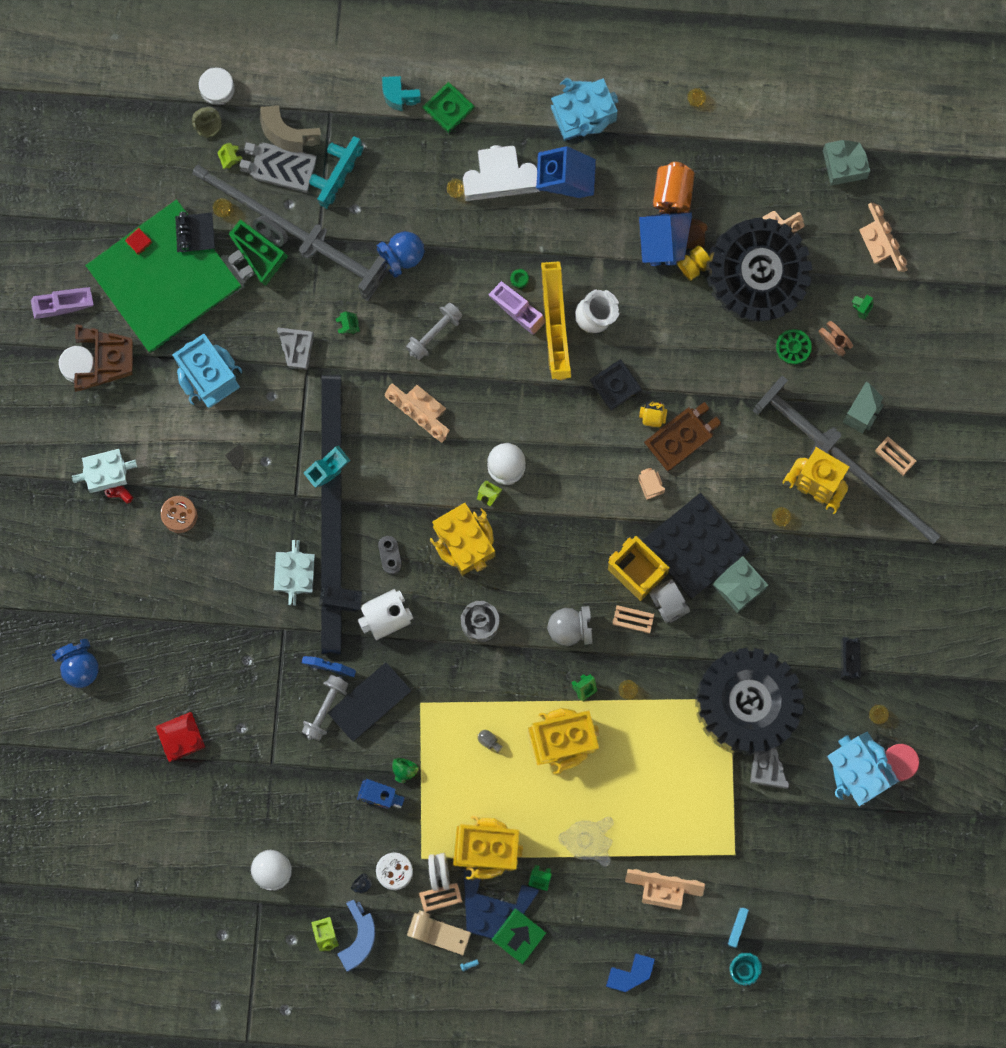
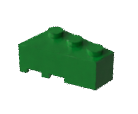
(258, 251)

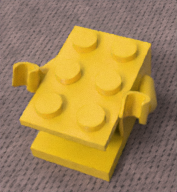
(820, 477)
(462, 539)
(563, 737)
(486, 846)

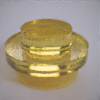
(696, 97)
(455, 188)
(781, 516)
(628, 689)
(878, 714)

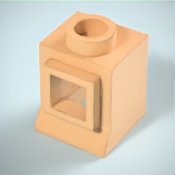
(650, 483)

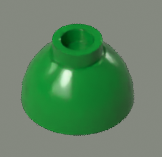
(404, 769)

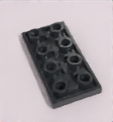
(369, 702)

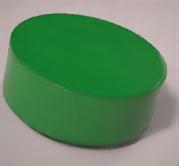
(519, 279)

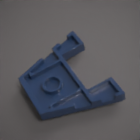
(487, 914)

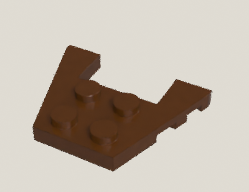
(112, 357)

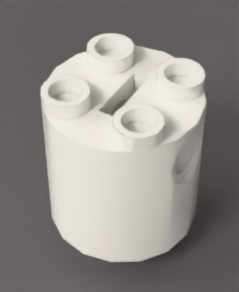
(378, 617)

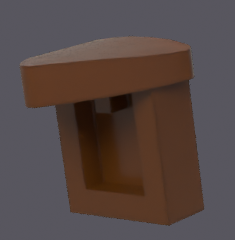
(696, 234)

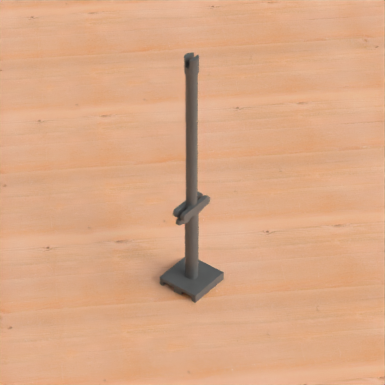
(312, 242)
(826, 443)

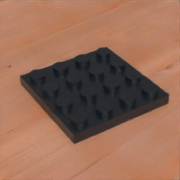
(696, 545)

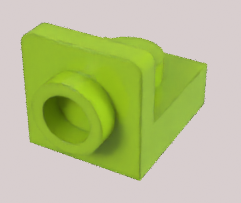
(325, 934)

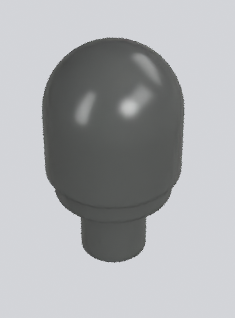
(489, 740)

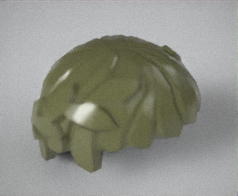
(206, 121)

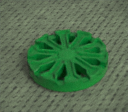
(793, 346)

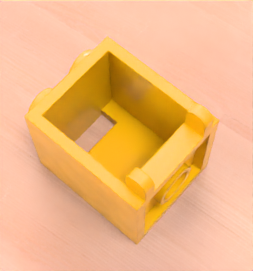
(642, 572)

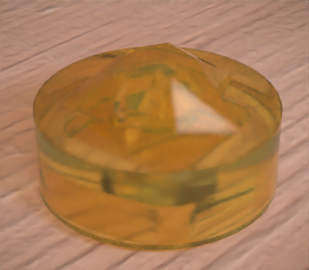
(222, 207)

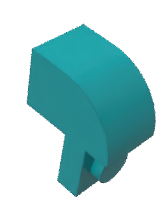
(395, 96)
(327, 468)

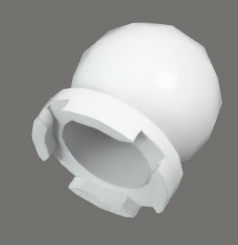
(597, 311)
(506, 463)
(271, 870)

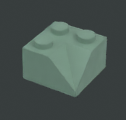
(845, 161)
(862, 411)
(740, 584)

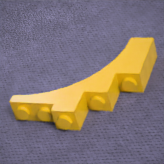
(555, 320)

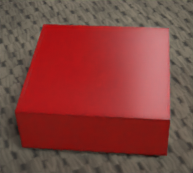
(138, 241)

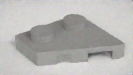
(296, 346)
(768, 770)

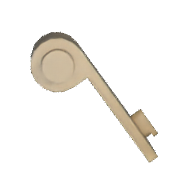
(438, 933)

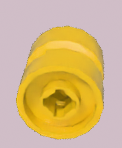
(694, 263)

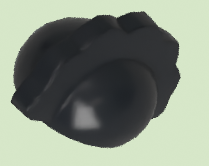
(361, 883)

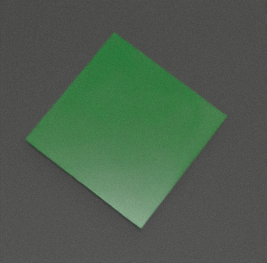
(162, 288)

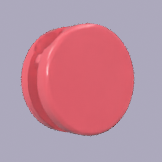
(903, 761)

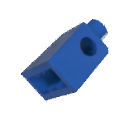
(371, 791)

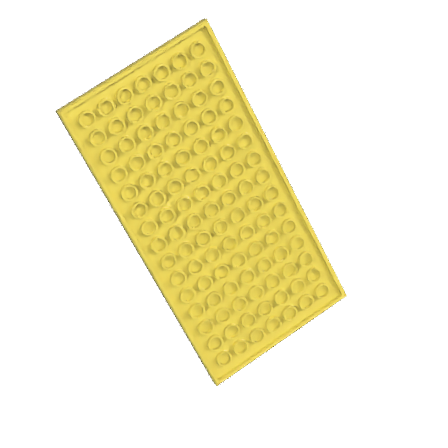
(650, 775)

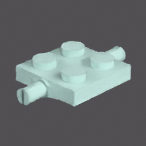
(104, 471)
(294, 572)

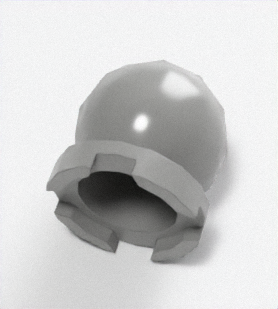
(569, 626)

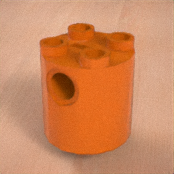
(673, 188)

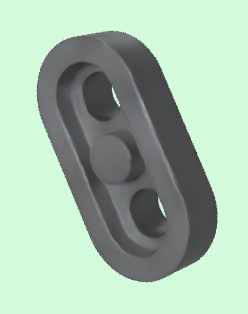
(271, 231)
(389, 554)

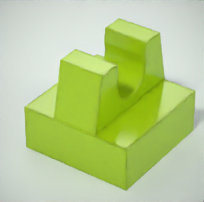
(228, 156)
(489, 490)

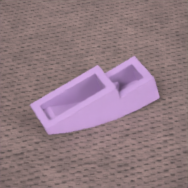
(61, 302)
(517, 308)

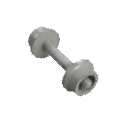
(417, 348)
(313, 730)

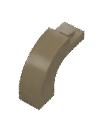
(283, 135)

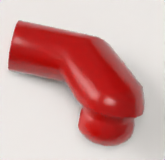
(119, 491)

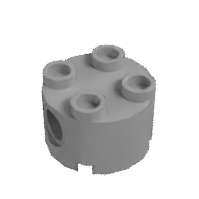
(670, 601)
(480, 621)

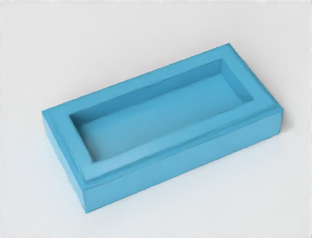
(737, 927)

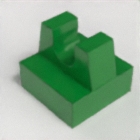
(863, 306)
(349, 323)
(585, 687)
(539, 878)

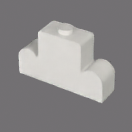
(499, 175)

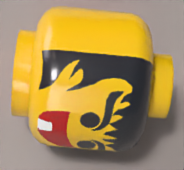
(653, 414)

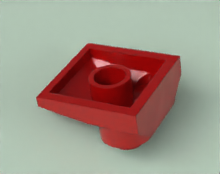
(180, 737)

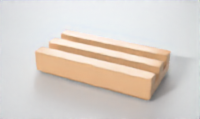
(907, 466)
(634, 619)
(445, 904)

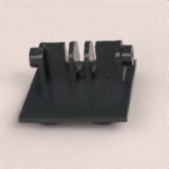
(194, 232)

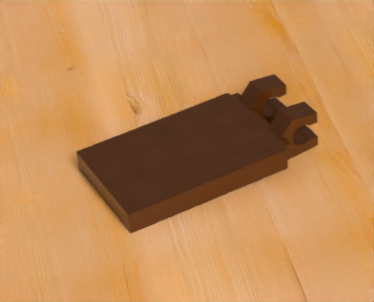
(681, 436)

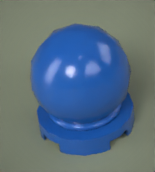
(403, 251)
(77, 665)

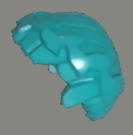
(745, 969)

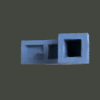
(361, 948)

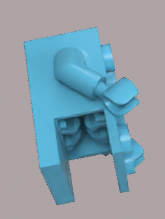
(585, 108)
(206, 370)
(861, 768)

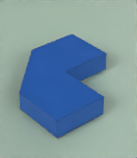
(337, 668)
(639, 973)

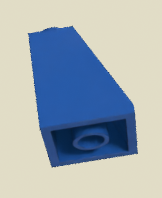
(566, 172)
(664, 237)

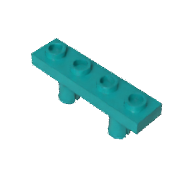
(337, 178)

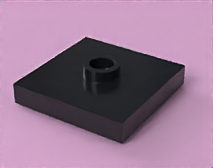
(615, 385)

